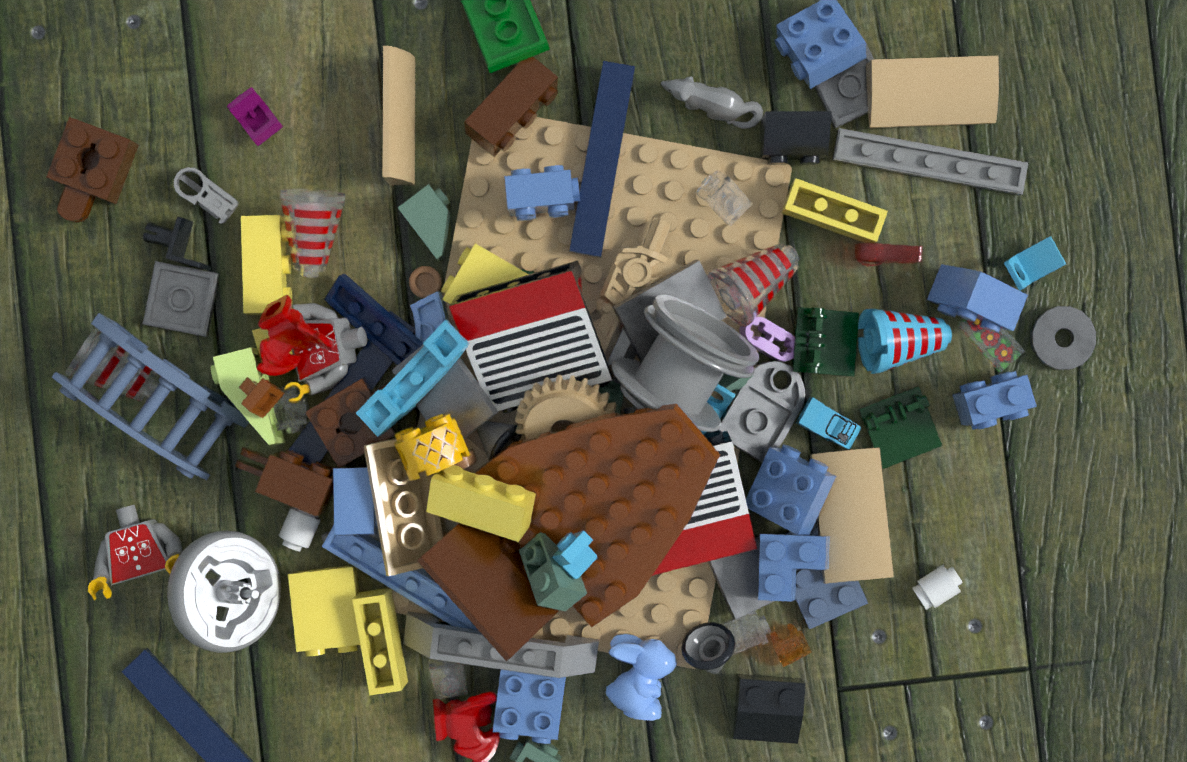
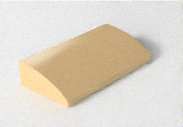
(932, 91)
(398, 116)
(400, 509)
(855, 517)

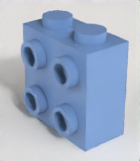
(820, 42)
(541, 192)
(1005, 397)
(790, 489)
(528, 706)

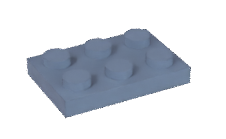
(824, 601)

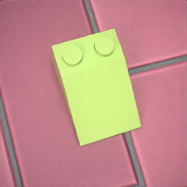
(230, 372)

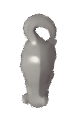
(718, 102)

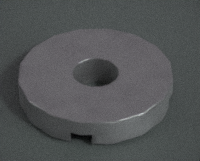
(1081, 332)

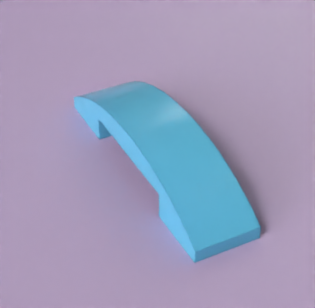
(414, 380)

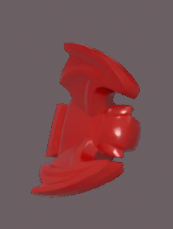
(286, 332)
(462, 722)

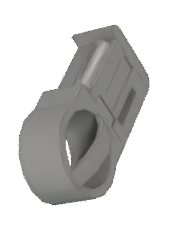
(210, 196)

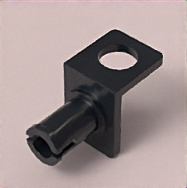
(175, 240)

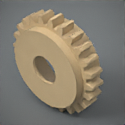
(559, 401)

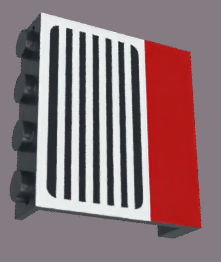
(529, 333)
(720, 519)

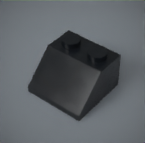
(795, 136)
(768, 708)

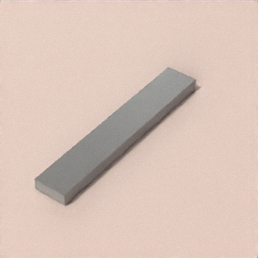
(930, 161)

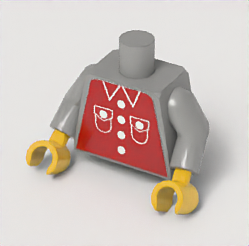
(321, 367)
(133, 551)

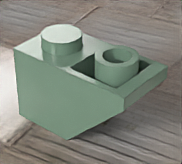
(548, 580)

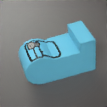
(828, 424)

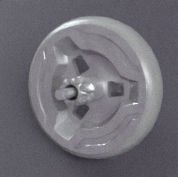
(248, 605)

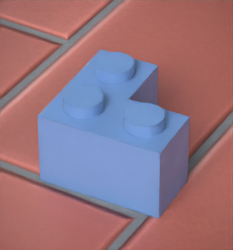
(977, 296)
(353, 503)
(782, 556)

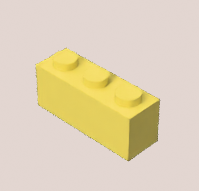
(834, 211)
(263, 262)
(481, 502)
(380, 641)

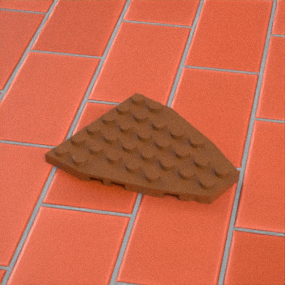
(620, 481)

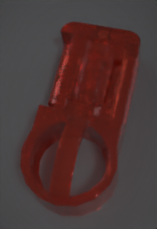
(887, 253)

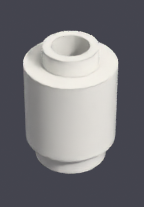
(298, 529)
(938, 587)

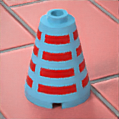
(899, 338)

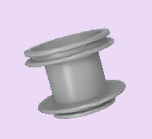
(685, 361)

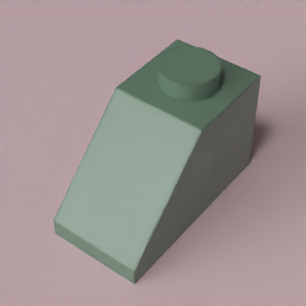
(429, 218)

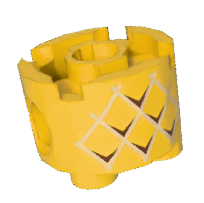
(431, 447)

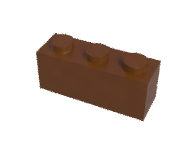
(511, 106)

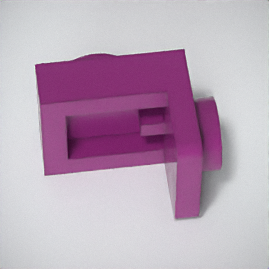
(254, 116)

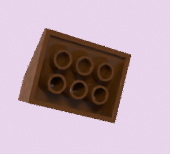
(488, 585)

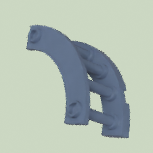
(170, 378)

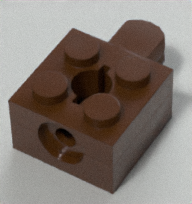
(90, 166)
(340, 425)
(291, 479)

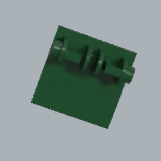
(825, 341)
(901, 427)

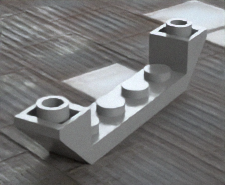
(470, 647)

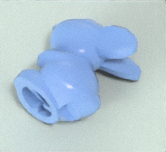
(638, 689)

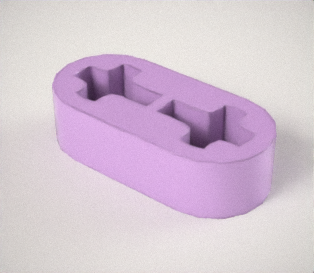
(772, 333)

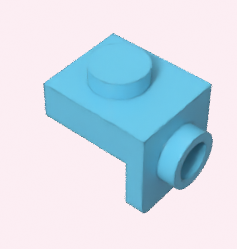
(575, 554)

